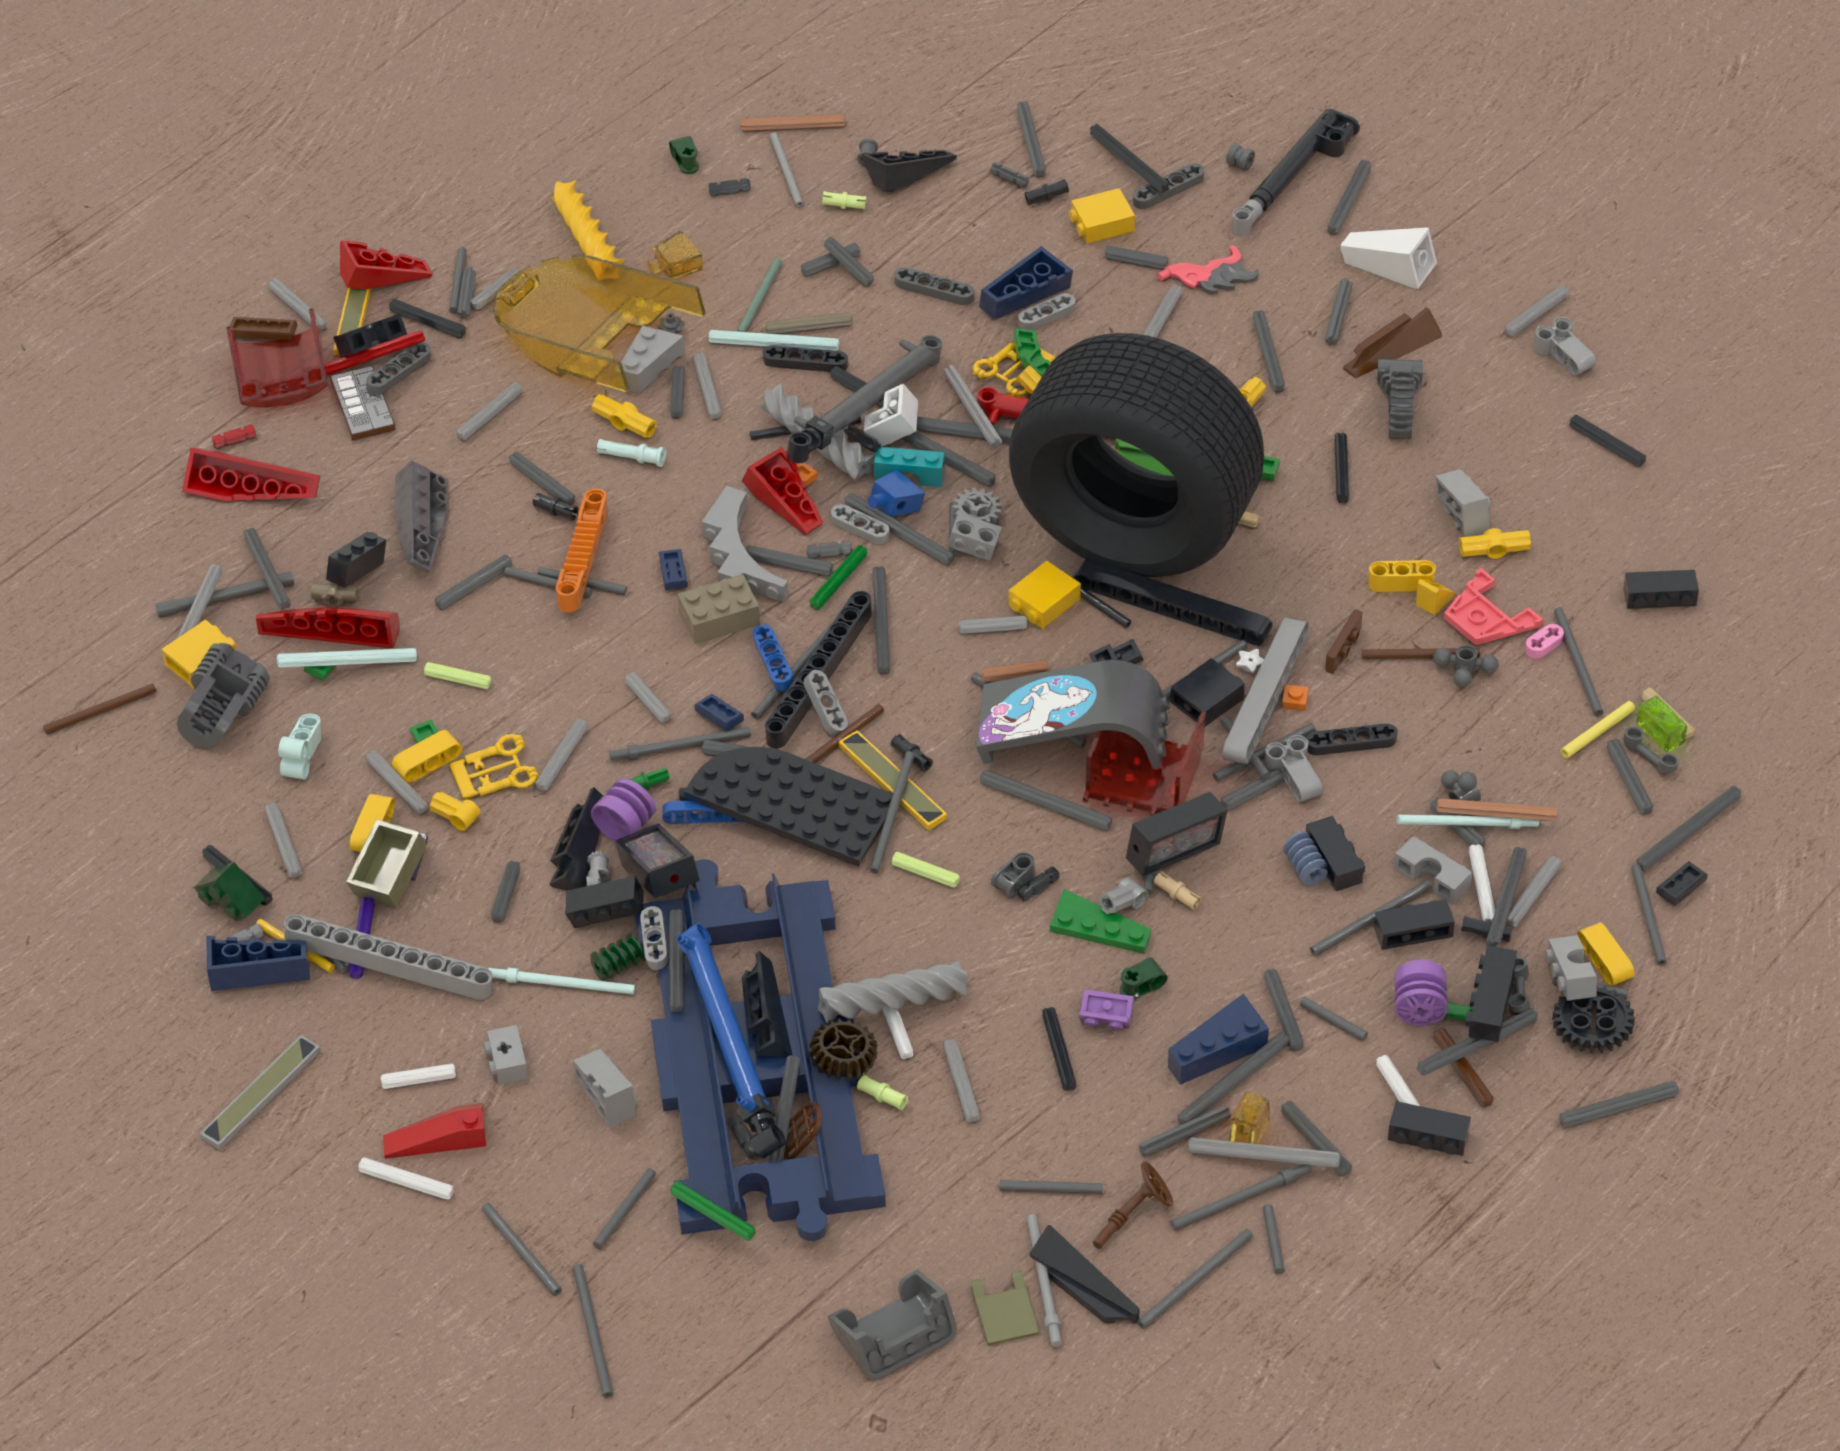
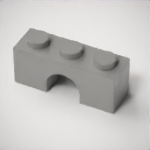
(1419, 858)
(1567, 964)

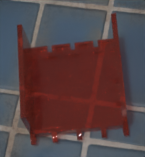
(1123, 775)

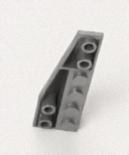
(420, 512)

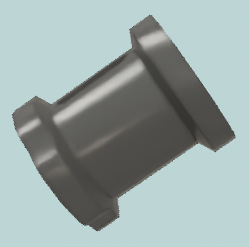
(866, 146)

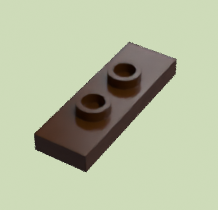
(263, 328)
(1341, 646)

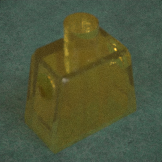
(676, 257)
(1252, 1113)

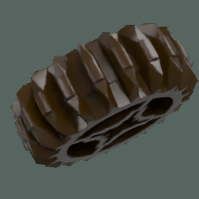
(839, 1056)

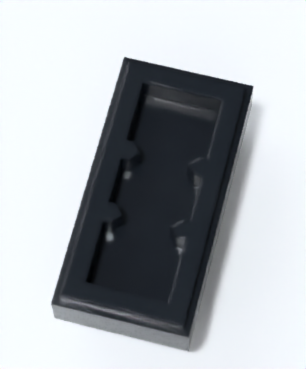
(1681, 883)

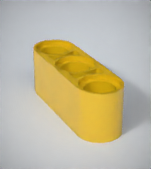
(1399, 575)
(426, 756)
(375, 808)
(1606, 954)

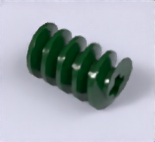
(617, 955)

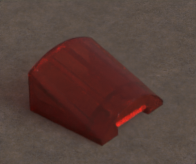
(279, 370)

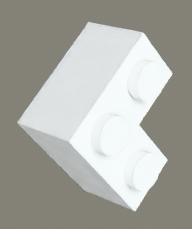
(895, 419)

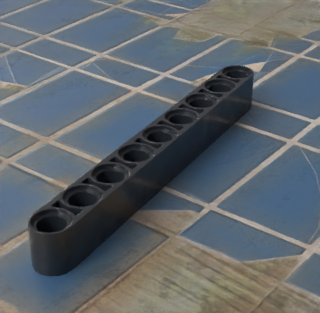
(1173, 602)
(825, 658)

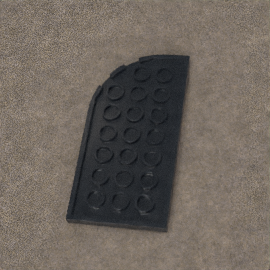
(793, 800)

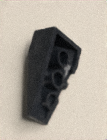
(898, 171)

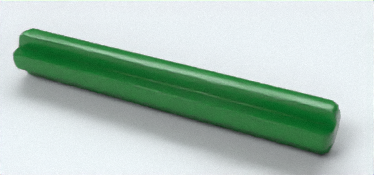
(838, 577)
(712, 1211)

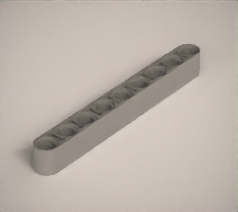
(1265, 690)
(390, 957)

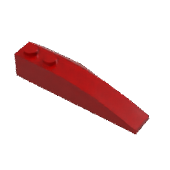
(240, 478)
(333, 625)

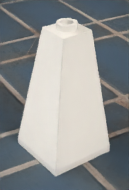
(1394, 254)

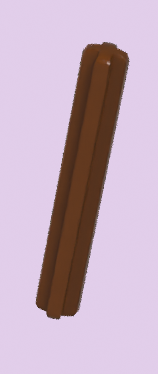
(1465, 1070)

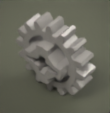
(978, 505)

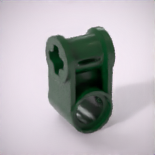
(685, 154)
(1142, 978)

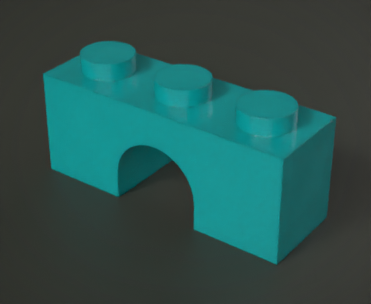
(927, 465)

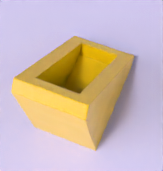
(1432, 596)

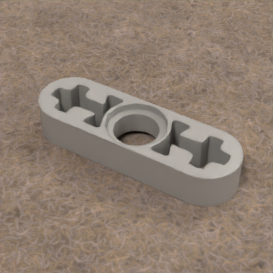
(1059, 306)
(846, 517)
(822, 711)
(661, 944)

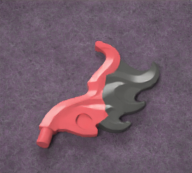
(1215, 274)

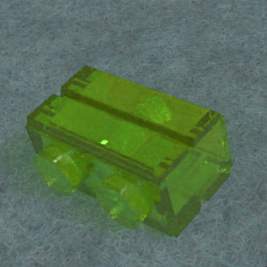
(1661, 723)

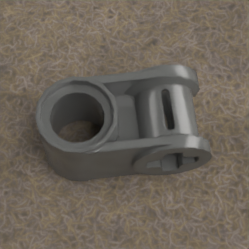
(1015, 874)

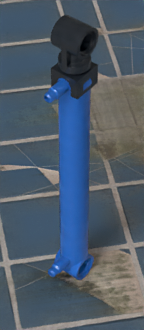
(752, 1102)

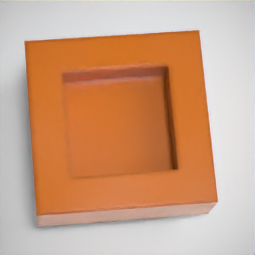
(807, 473)
(1295, 697)

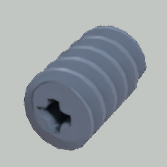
(1305, 858)

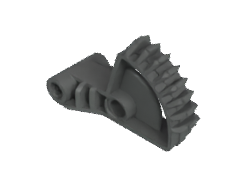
(1400, 383)

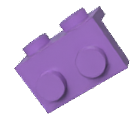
(1106, 1009)

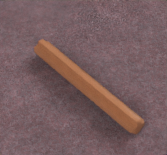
(792, 122)
(1493, 809)

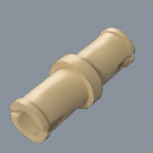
(1177, 890)

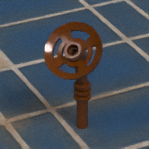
(1152, 1187)

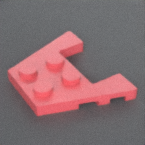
(1483, 621)

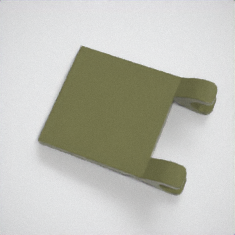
(1005, 1314)

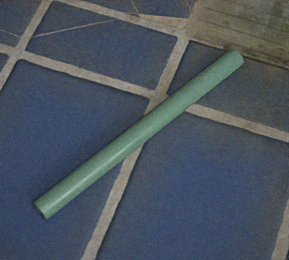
(760, 295)

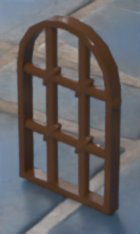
(810, 1135)

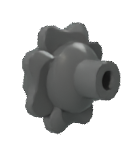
(671, 323)

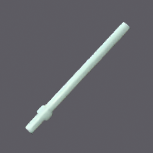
(1465, 820)
(513, 975)

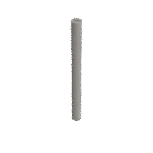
(786, 170)

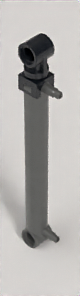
(819, 431)

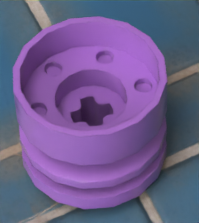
(623, 809)
(1420, 992)

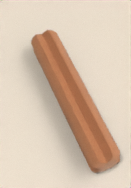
(1013, 670)

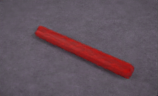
(375, 352)

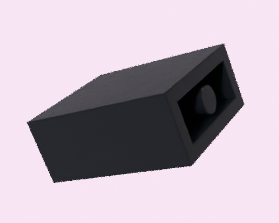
(1207, 690)

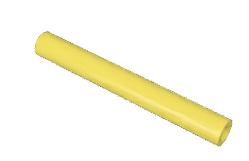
(1598, 729)

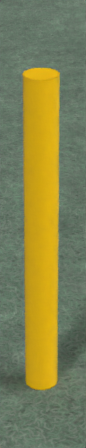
(279, 935)

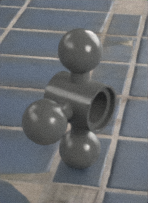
(1465, 663)
(1463, 786)

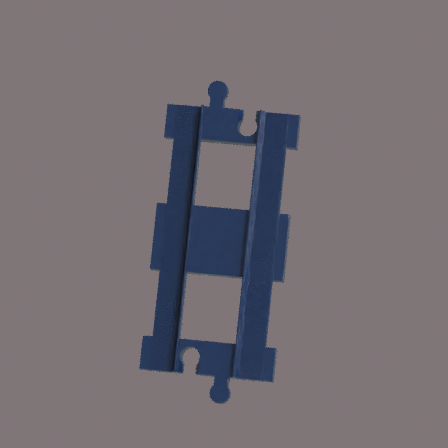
(698, 1080)

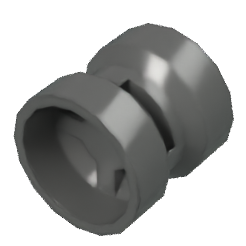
(1240, 156)

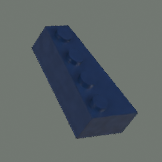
(1026, 283)
(255, 963)
(1218, 1041)

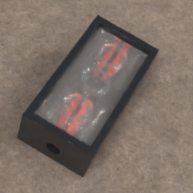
(1176, 833)
(657, 860)

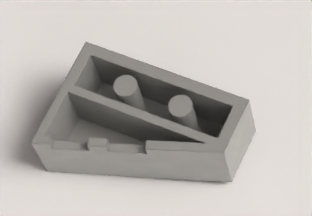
(649, 355)
(606, 1087)

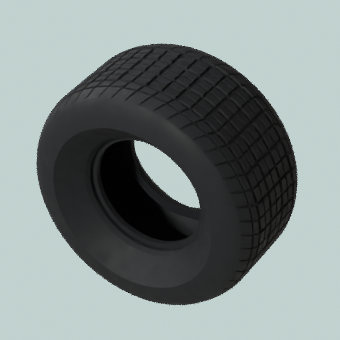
(1167, 407)

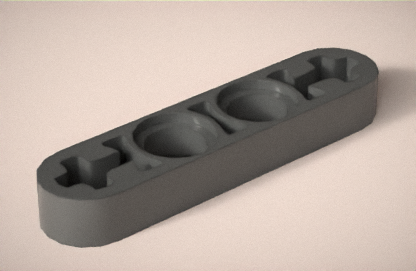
(1189, 175)
(909, 280)
(380, 382)

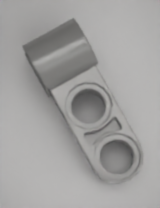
(1564, 346)
(1295, 767)

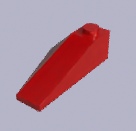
(372, 268)
(779, 487)
(446, 1131)

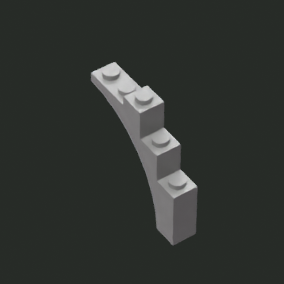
(727, 551)

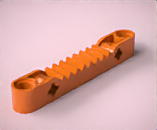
(582, 550)

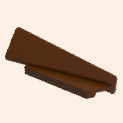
(1394, 341)

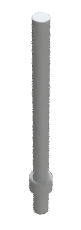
(1051, 1320)

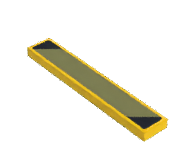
(353, 311)
(887, 774)

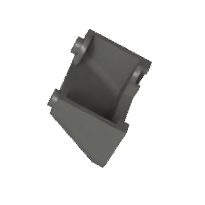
(900, 1330)

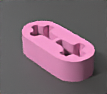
(1541, 638)

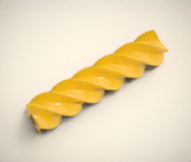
(581, 224)

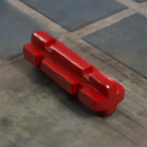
(233, 436)

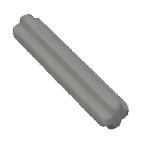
(490, 292)
(992, 624)
(648, 697)

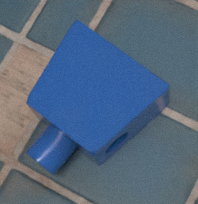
(896, 495)

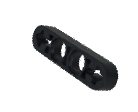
(804, 361)
(1352, 743)

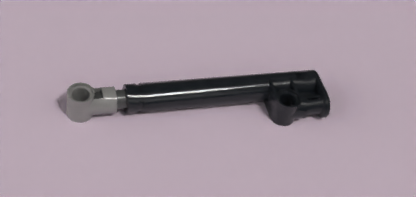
(1326, 135)

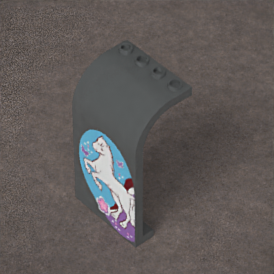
(1073, 703)

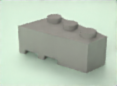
(1464, 501)

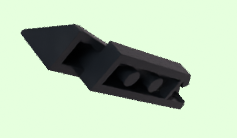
(575, 845)
(765, 1010)
(1082, 1279)

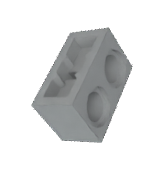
(974, 536)

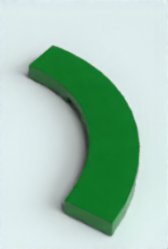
(1029, 350)

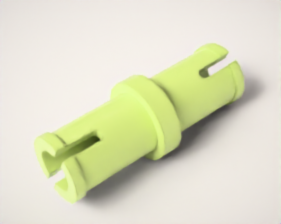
(844, 200)
(882, 1092)

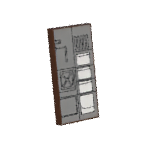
(362, 411)

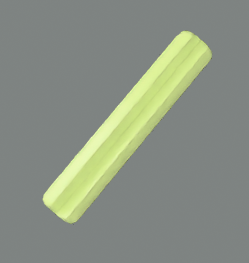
(457, 675)
(925, 869)

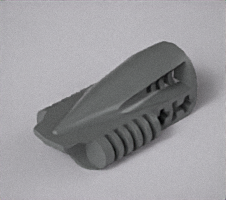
(225, 686)

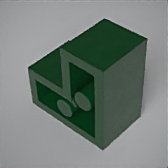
(230, 889)

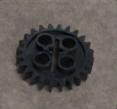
(1613, 1020)

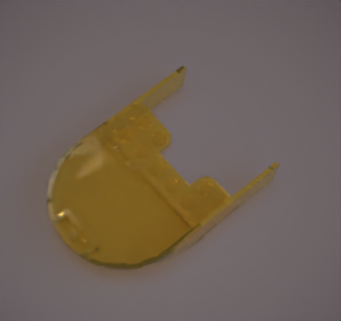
(577, 306)

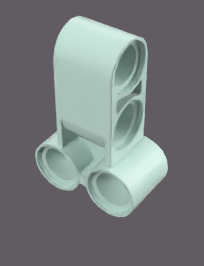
(300, 747)

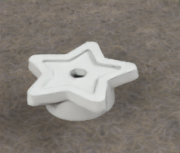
(1250, 666)

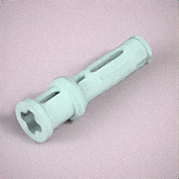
(641, 453)

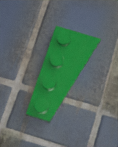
(1088, 921)

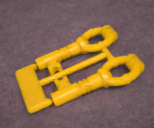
(992, 363)
(463, 779)

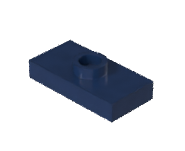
(673, 569)
(719, 712)

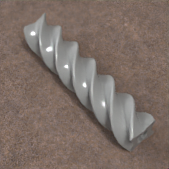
(844, 455)
(892, 991)

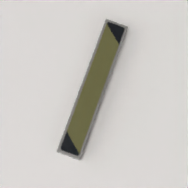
(260, 1092)

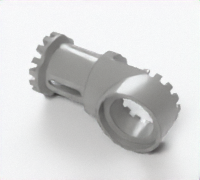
(598, 868)

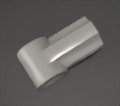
(1126, 894)

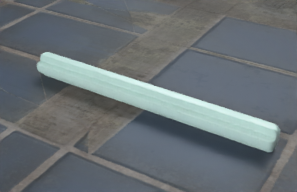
(765, 340)
(346, 657)

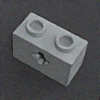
(507, 1055)

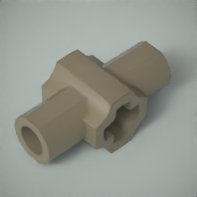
(333, 594)

